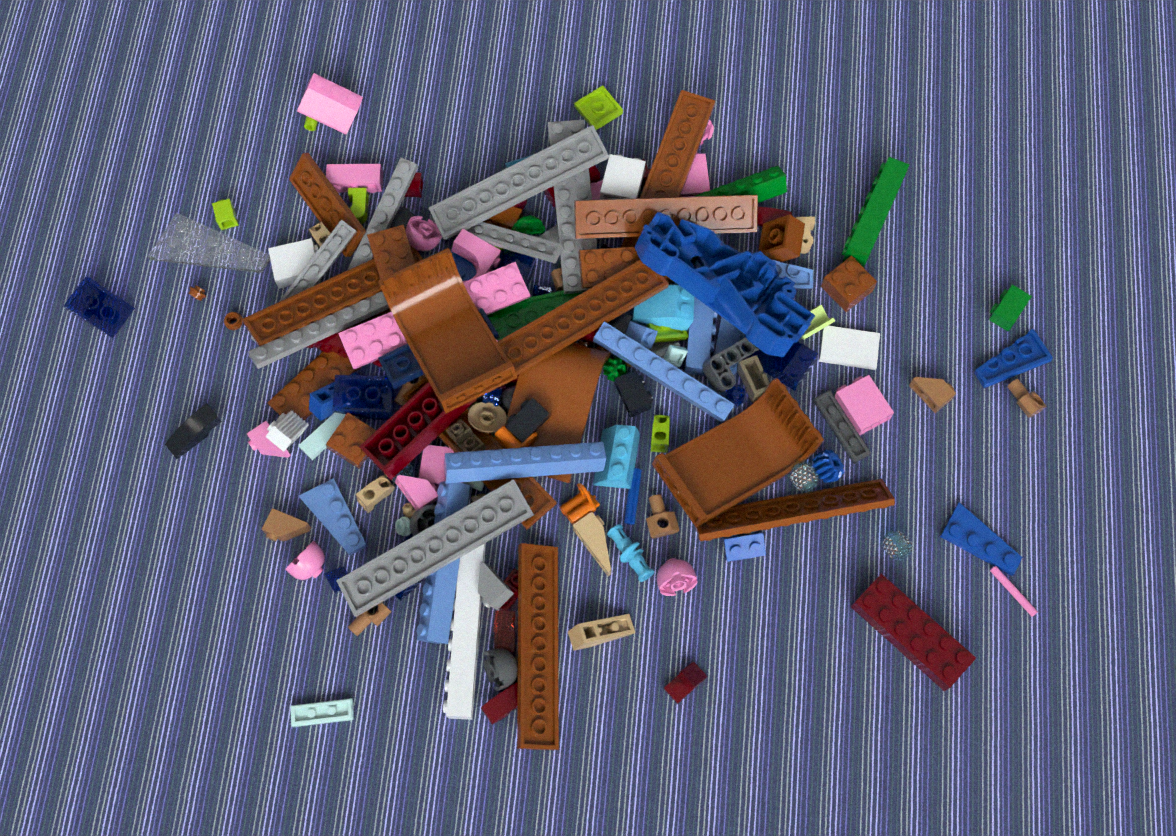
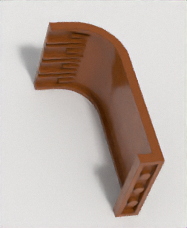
(446, 331)
(566, 389)
(739, 455)

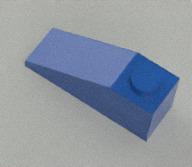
(322, 401)

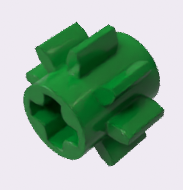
(614, 368)

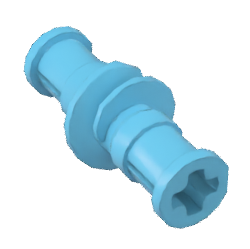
(630, 553)

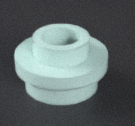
(402, 526)

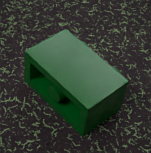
(1010, 307)

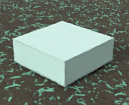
(675, 355)

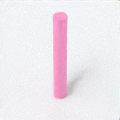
(1013, 591)

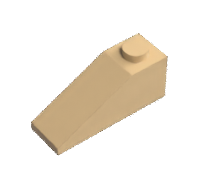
(592, 535)
(600, 631)

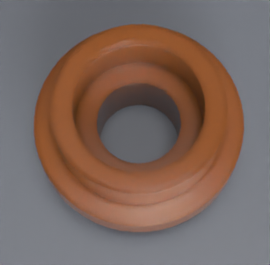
(197, 292)
(233, 316)

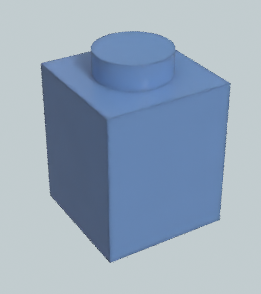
(641, 334)

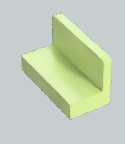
(819, 322)

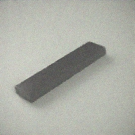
(841, 427)

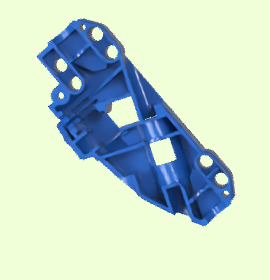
(733, 284)

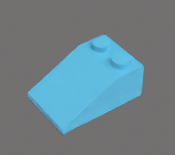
(668, 308)

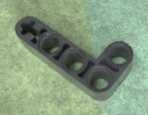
(723, 363)

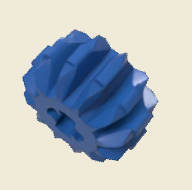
(828, 466)

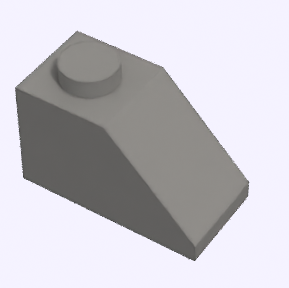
(492, 588)

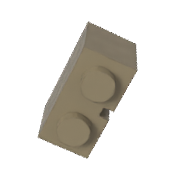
(750, 372)

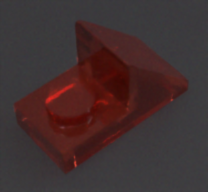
(504, 630)

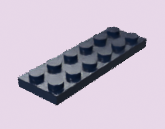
(402, 365)

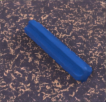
(632, 499)

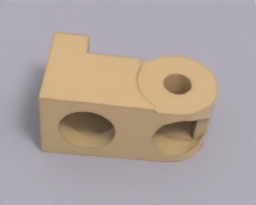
(319, 233)
(807, 241)
(374, 493)

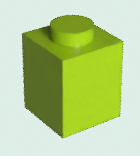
(225, 214)

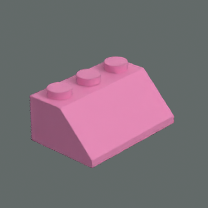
(329, 103)

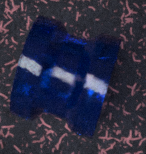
(738, 393)
(493, 397)

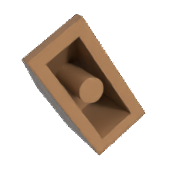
(933, 392)
(283, 526)

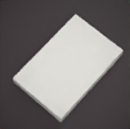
(849, 347)

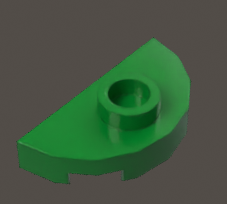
(529, 225)

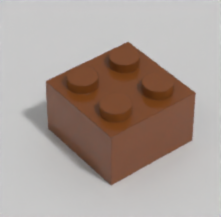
(782, 238)
(848, 284)
(348, 438)

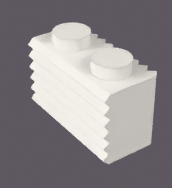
(286, 430)

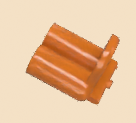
(509, 441)
(579, 505)

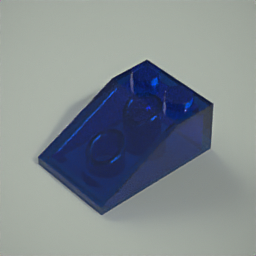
(98, 307)
(790, 368)
(364, 396)

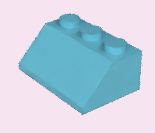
(621, 452)

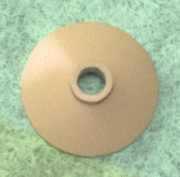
(487, 417)

